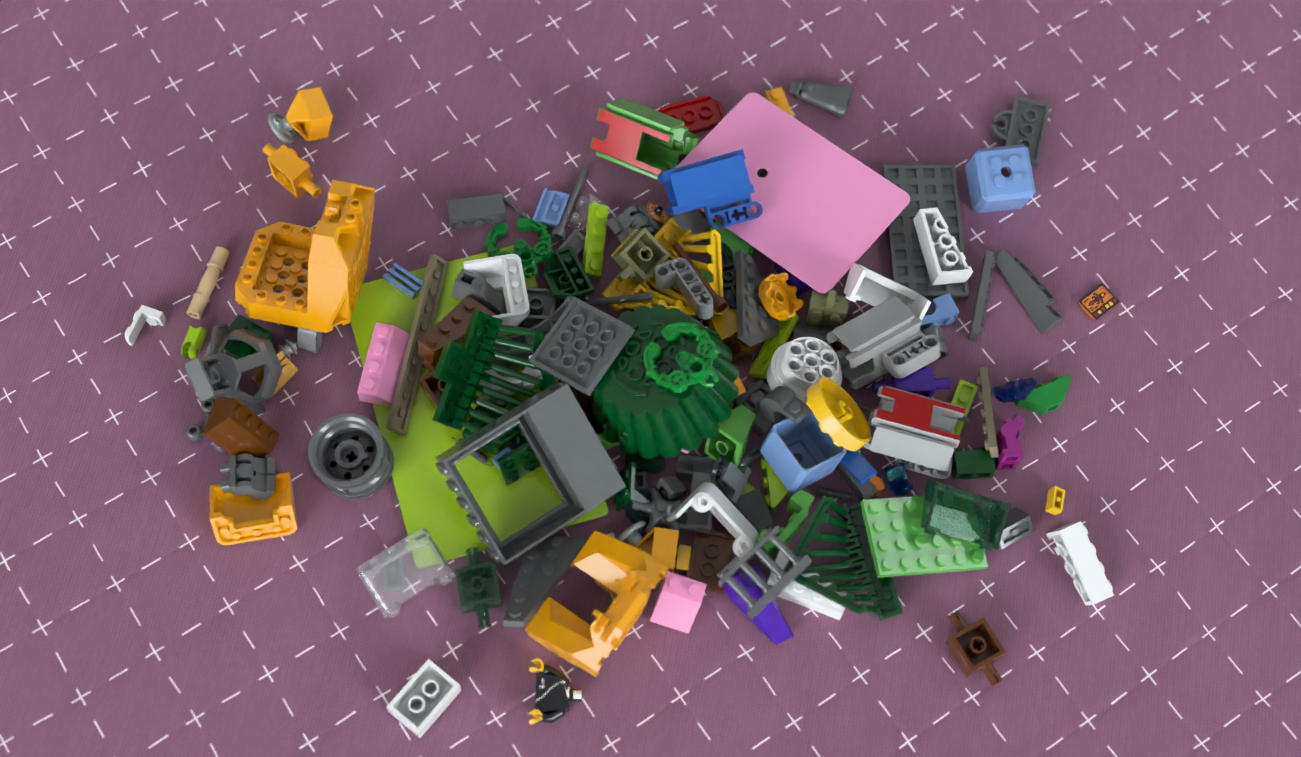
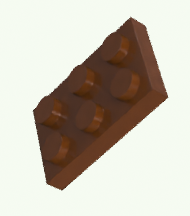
(709, 557)

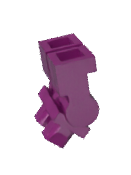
(1009, 447)

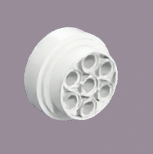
(802, 364)

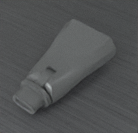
(825, 96)

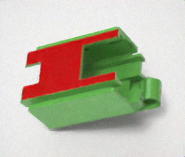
(642, 138)

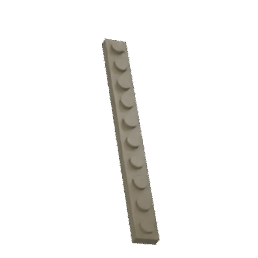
(412, 362)

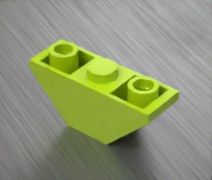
(775, 488)

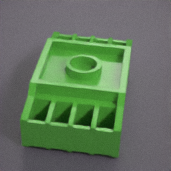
(798, 507)

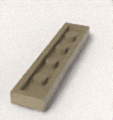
(988, 412)

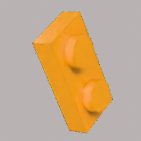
(779, 99)

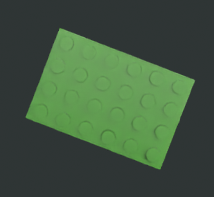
(904, 549)

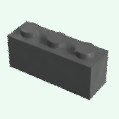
(476, 211)

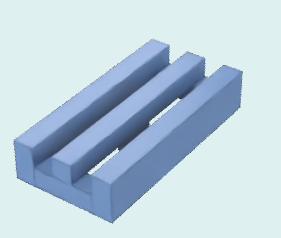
(392, 271)

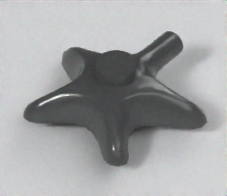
(658, 510)

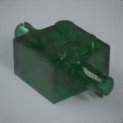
(473, 599)

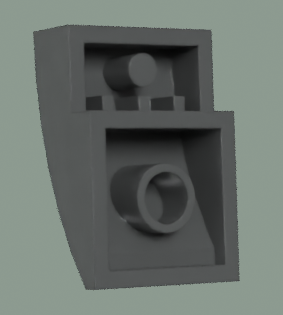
(541, 306)

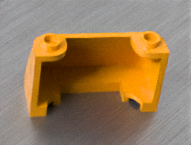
(251, 519)

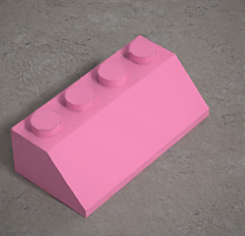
(383, 364)

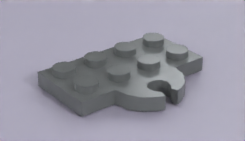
(1023, 125)

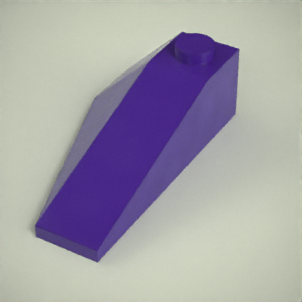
(771, 619)

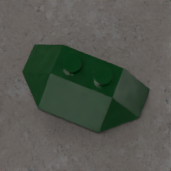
(567, 276)

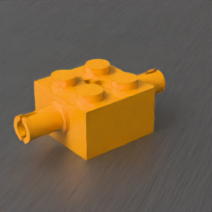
(291, 170)

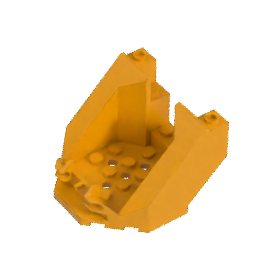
(621, 572)

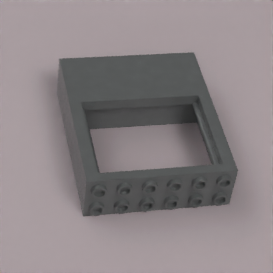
(565, 450)

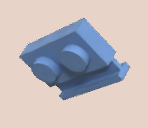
(551, 207)

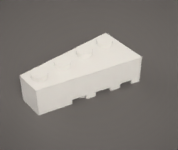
(939, 249)
(1082, 562)
(805, 597)

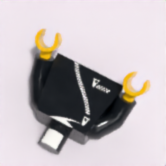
(551, 693)

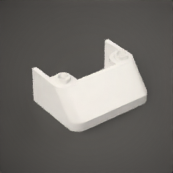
(507, 274)
(874, 289)
(710, 498)

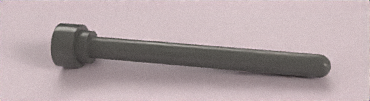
(559, 232)
(619, 299)

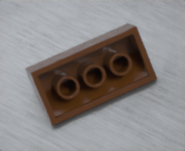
(239, 429)

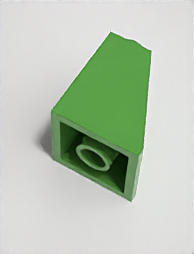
(732, 436)

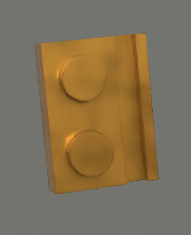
(287, 372)

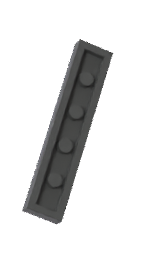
(982, 296)

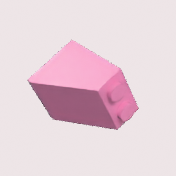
(678, 602)

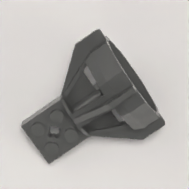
(220, 374)

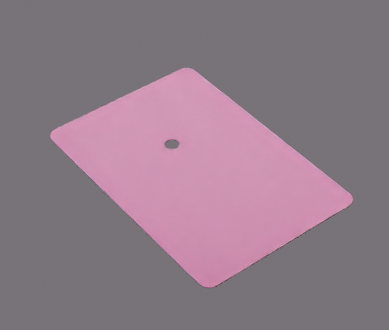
(815, 200)

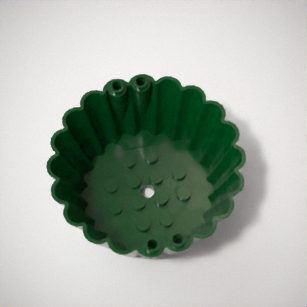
(652, 416)

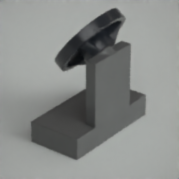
(734, 478)

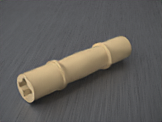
(208, 282)

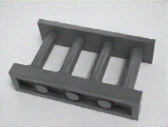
(770, 592)

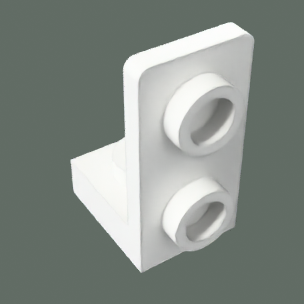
(144, 314)

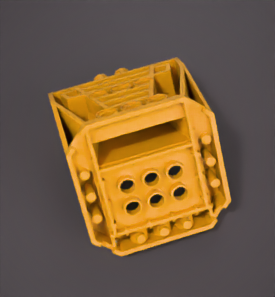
(334, 257)

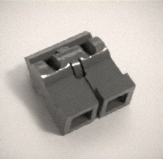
(633, 217)
(751, 400)
(249, 476)

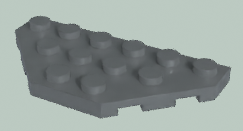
(753, 321)

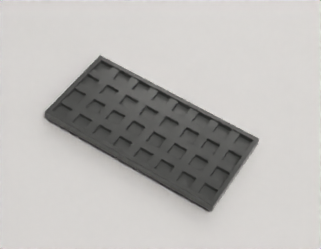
(928, 188)

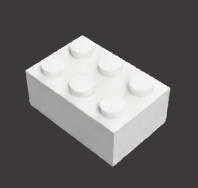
(424, 698)

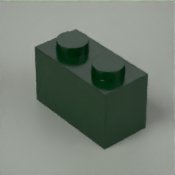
(972, 464)

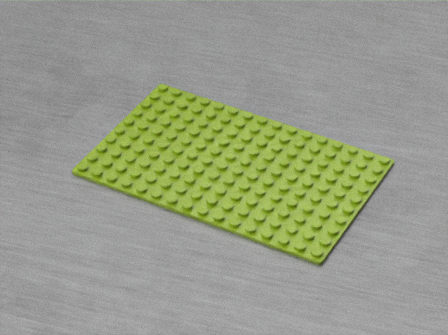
(418, 483)

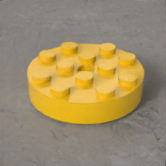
(838, 414)

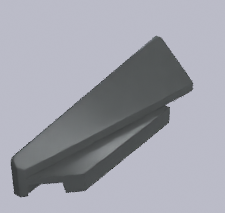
(1030, 291)

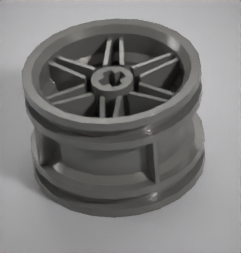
(341, 430)

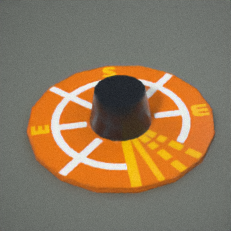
(657, 212)

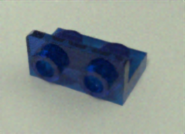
(1014, 390)

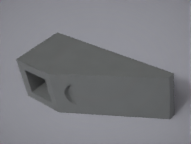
(480, 290)

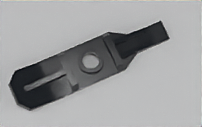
(729, 285)

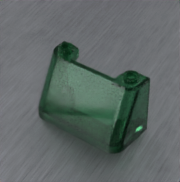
(963, 515)

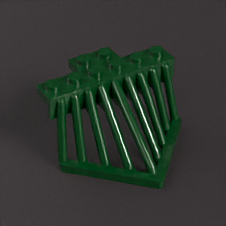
(464, 367)
(881, 589)

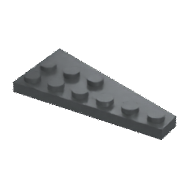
(539, 573)

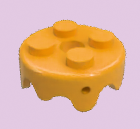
(779, 297)

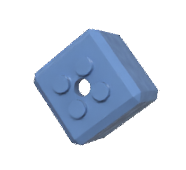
(992, 190)
(807, 442)

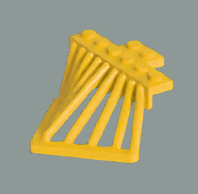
(667, 236)

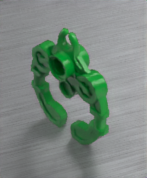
(529, 255)
(680, 380)

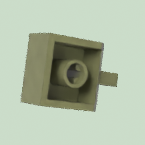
(639, 256)
(827, 309)

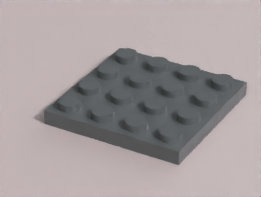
(582, 346)

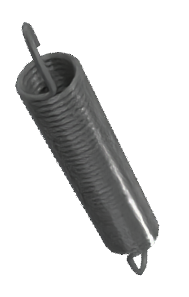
(477, 454)
(835, 494)

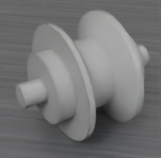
(288, 348)

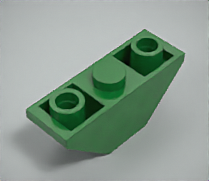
(1046, 396)

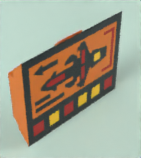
(1098, 302)

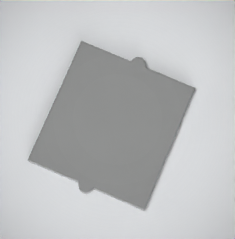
(692, 220)

